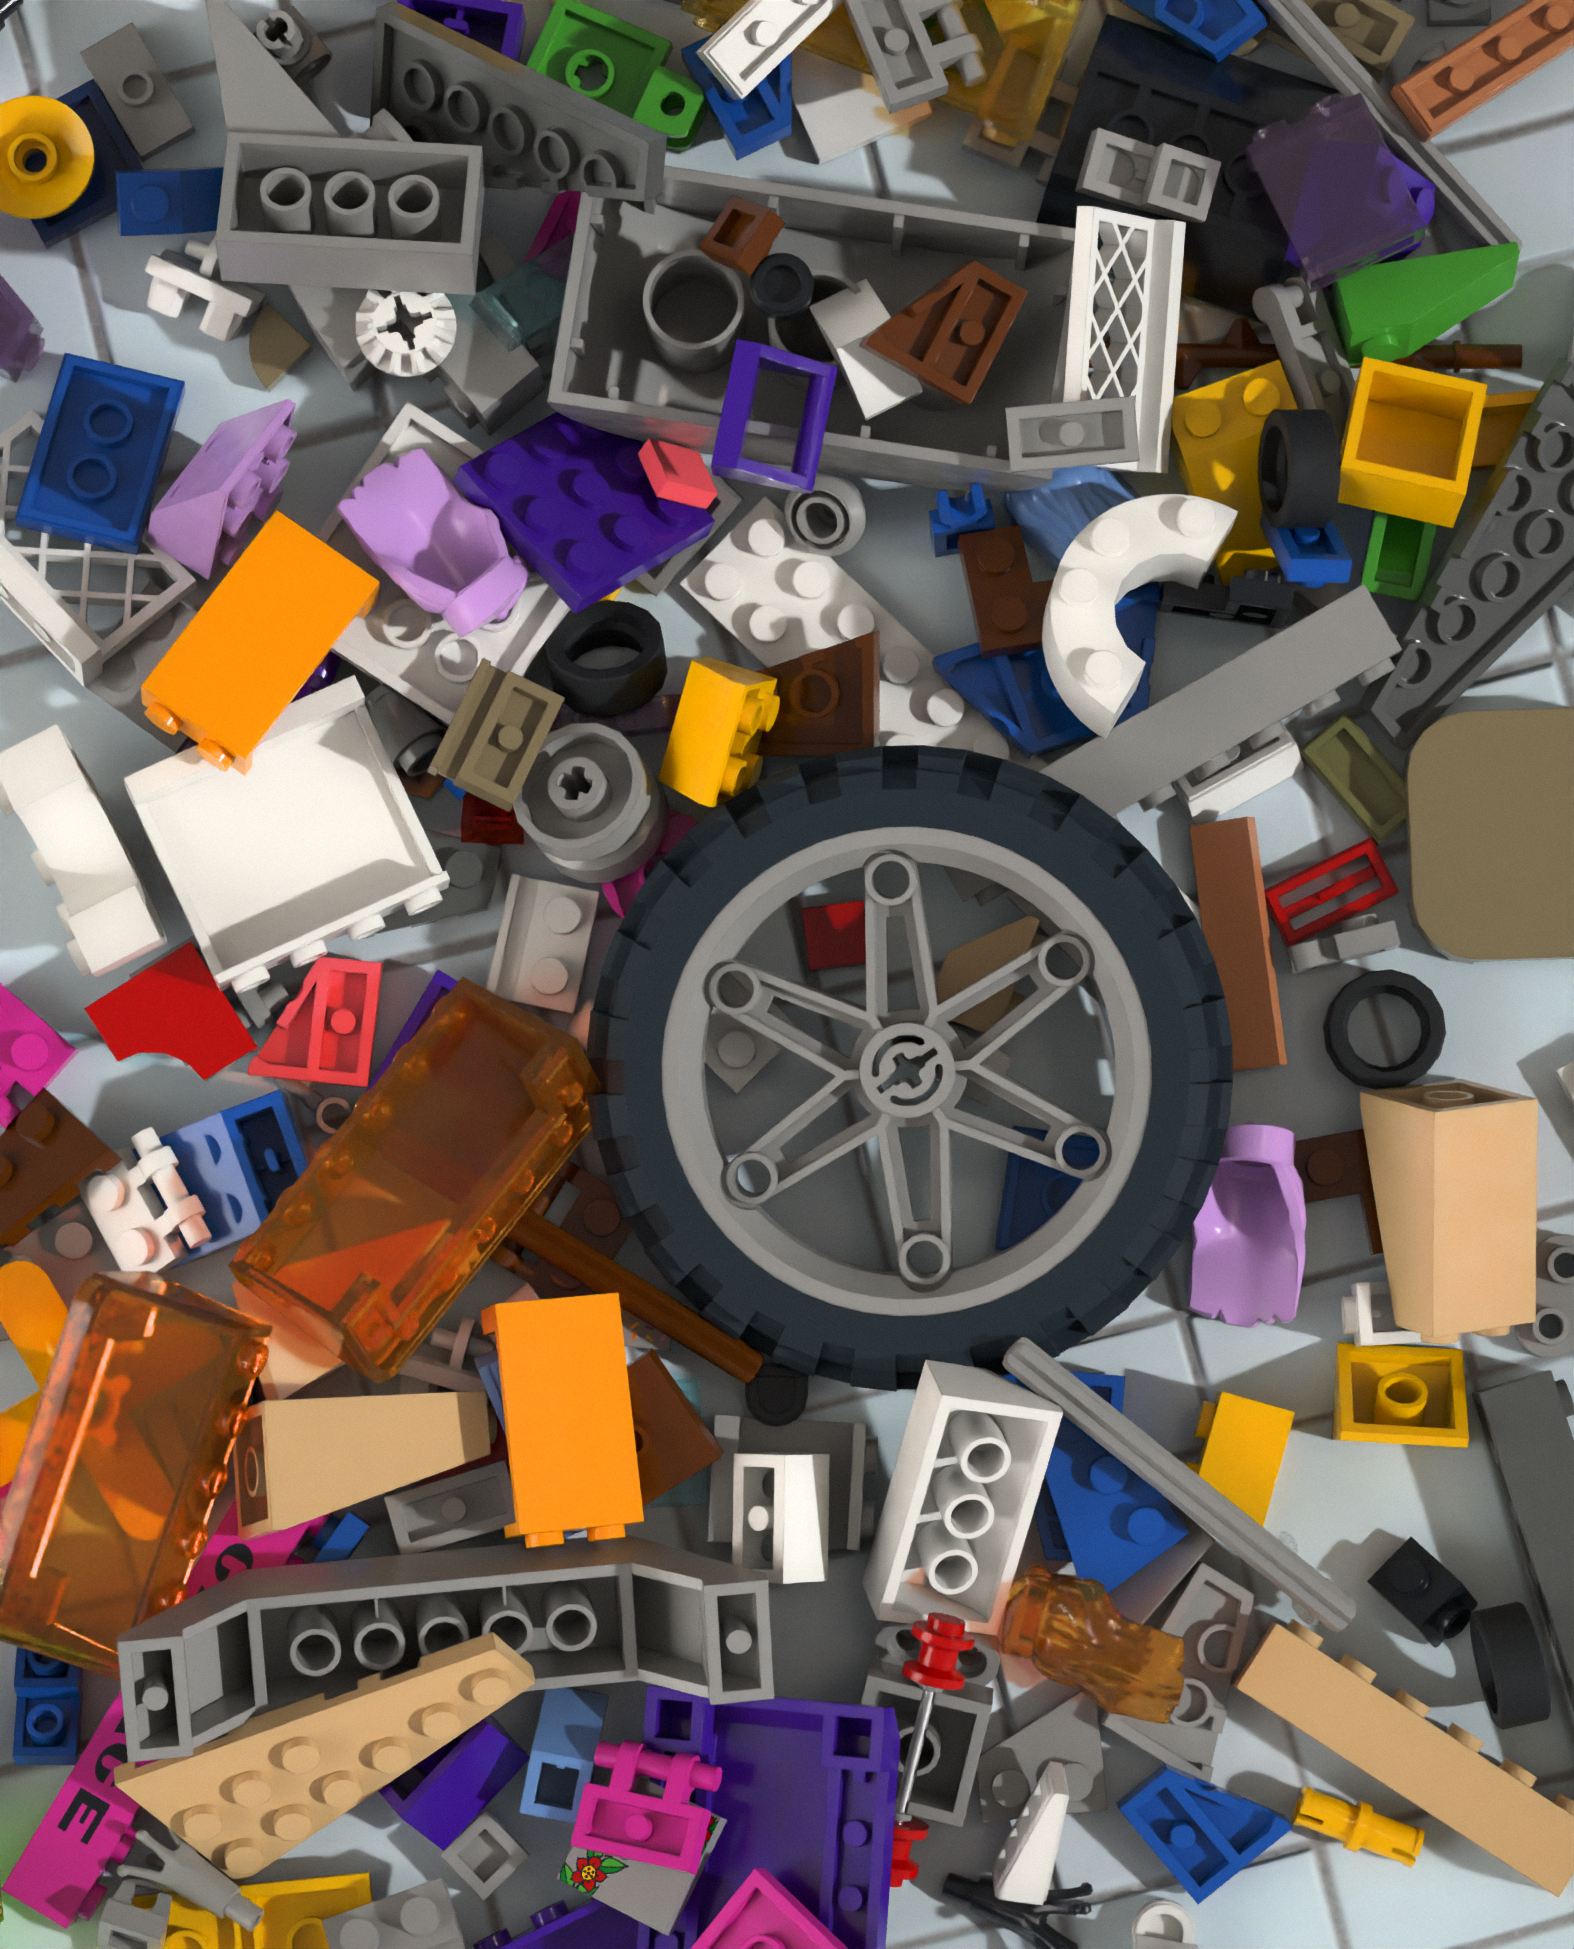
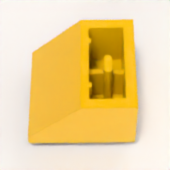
(718, 731)

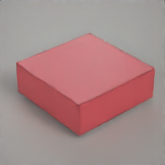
(677, 473)

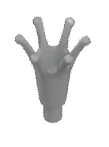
(193, 1879)

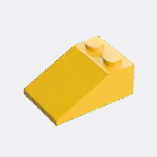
(1217, 456)

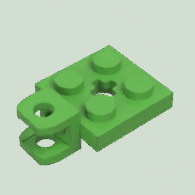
(630, 62)

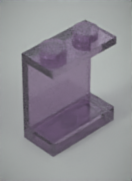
(1335, 190)

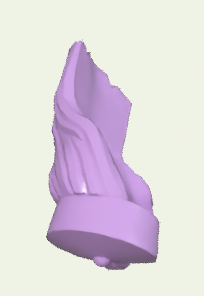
(435, 542)
(1250, 1231)

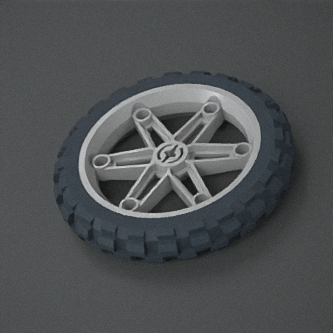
(953, 813)

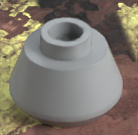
(829, 518)

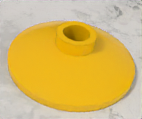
(55, 131)

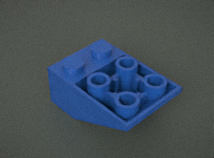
(237, 1167)

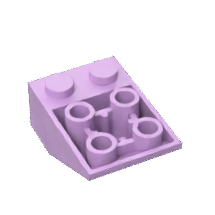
(225, 490)

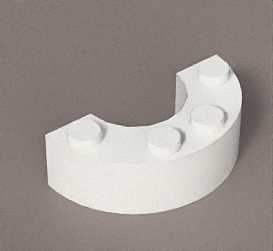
(1116, 552)
(80, 852)

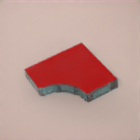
(176, 1013)

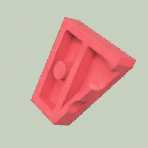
(327, 1027)

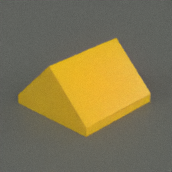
(1400, 1395)

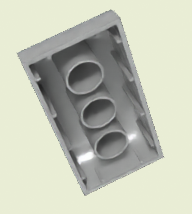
(658, 324)

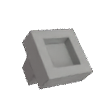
(132, 1927)

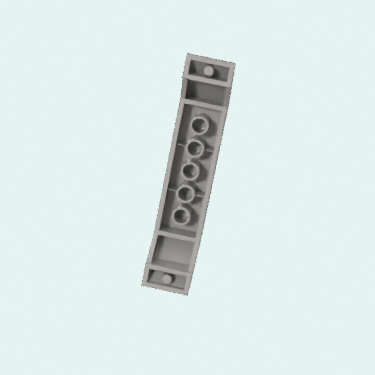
(567, 1609)

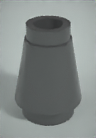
(405, 730)

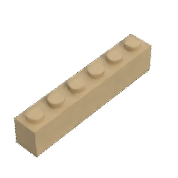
(1412, 1755)

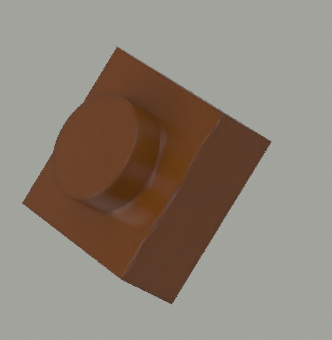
(742, 235)

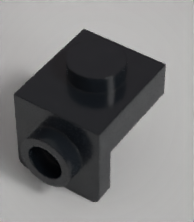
(1424, 1593)

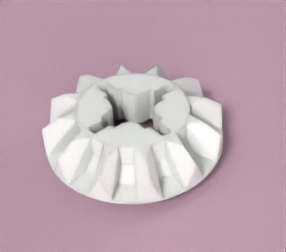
(389, 350)

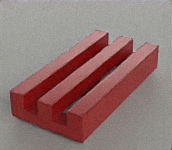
(1377, 868)

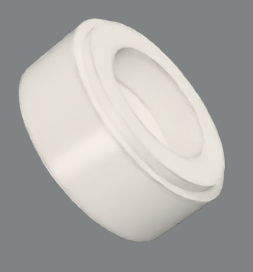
(1165, 1921)

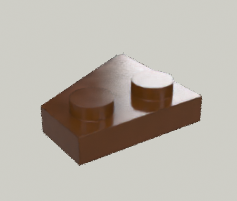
(951, 331)

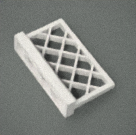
(1140, 319)
(48, 610)

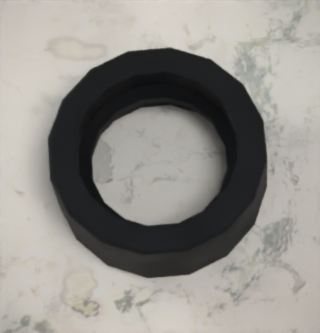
(1299, 468)
(615, 688)
(1397, 984)
(1510, 1665)

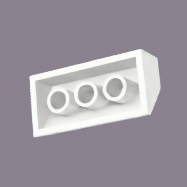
(960, 1498)

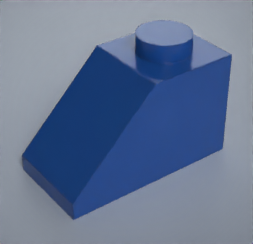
(168, 200)

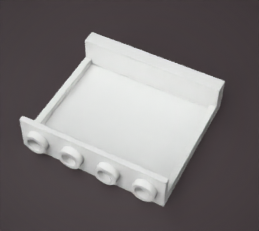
(295, 847)

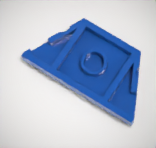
(1018, 691)

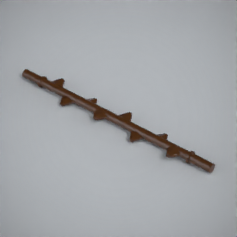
(1244, 350)

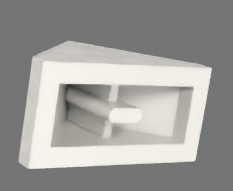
(844, 323)

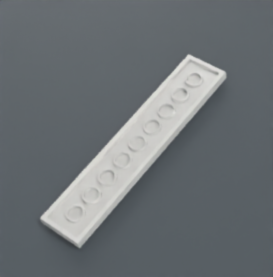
(795, 602)

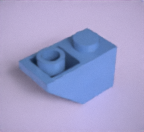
(563, 1753)

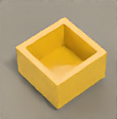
(1409, 442)

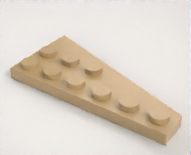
(317, 1758)

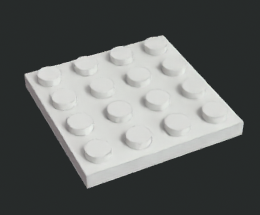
(418, 648)

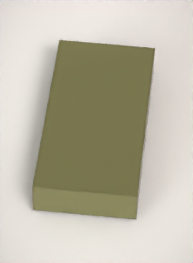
(1358, 777)

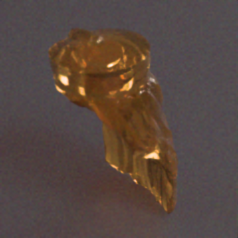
(1086, 1643)

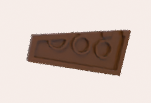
(43, 1162)

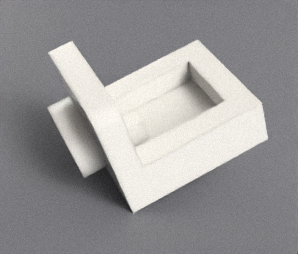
(1371, 1316)

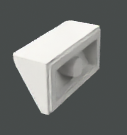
(1241, 780)

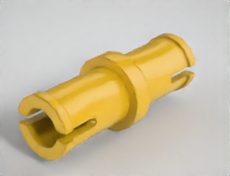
(1358, 1826)

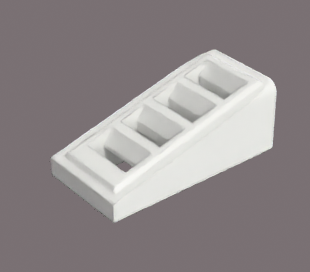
(1029, 1853)

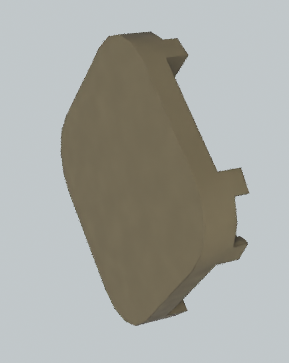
(1493, 835)

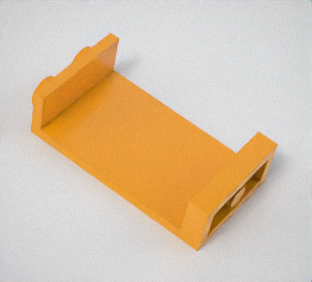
(256, 642)
(567, 1417)

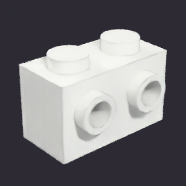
(781, 1515)

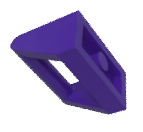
(737, 408)

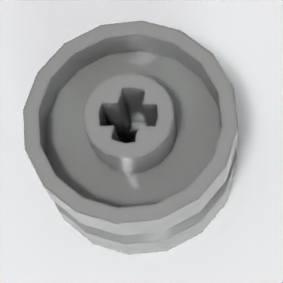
(592, 804)

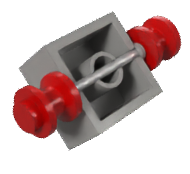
(939, 1731)

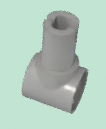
(293, 44)

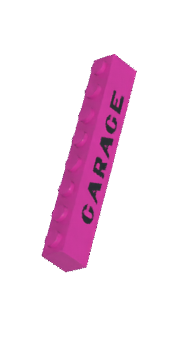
(91, 1815)

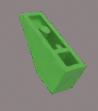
(1410, 302)

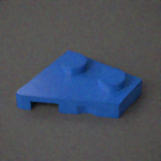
(756, 119)

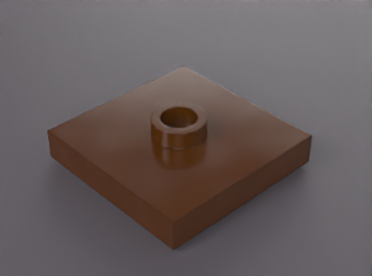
(667, 1429)

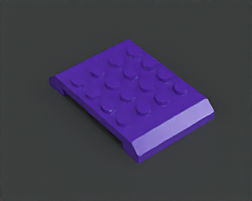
(801, 1796)

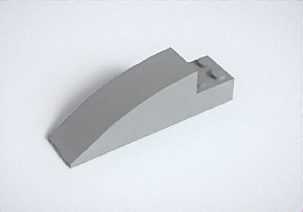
(479, 374)

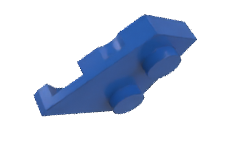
(1200, 1827)

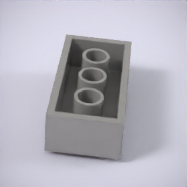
(350, 213)

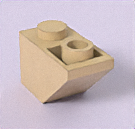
(981, 957)

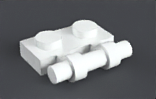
(131, 1215)

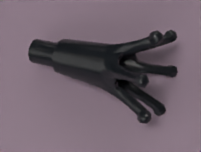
(1021, 1918)

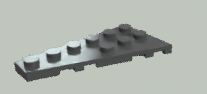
(527, 123)
(1496, 575)

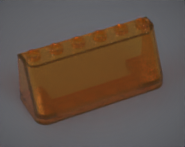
(422, 1180)
(122, 1463)

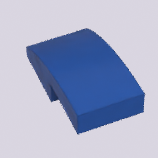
(46, 1710)

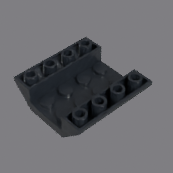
(1172, 94)

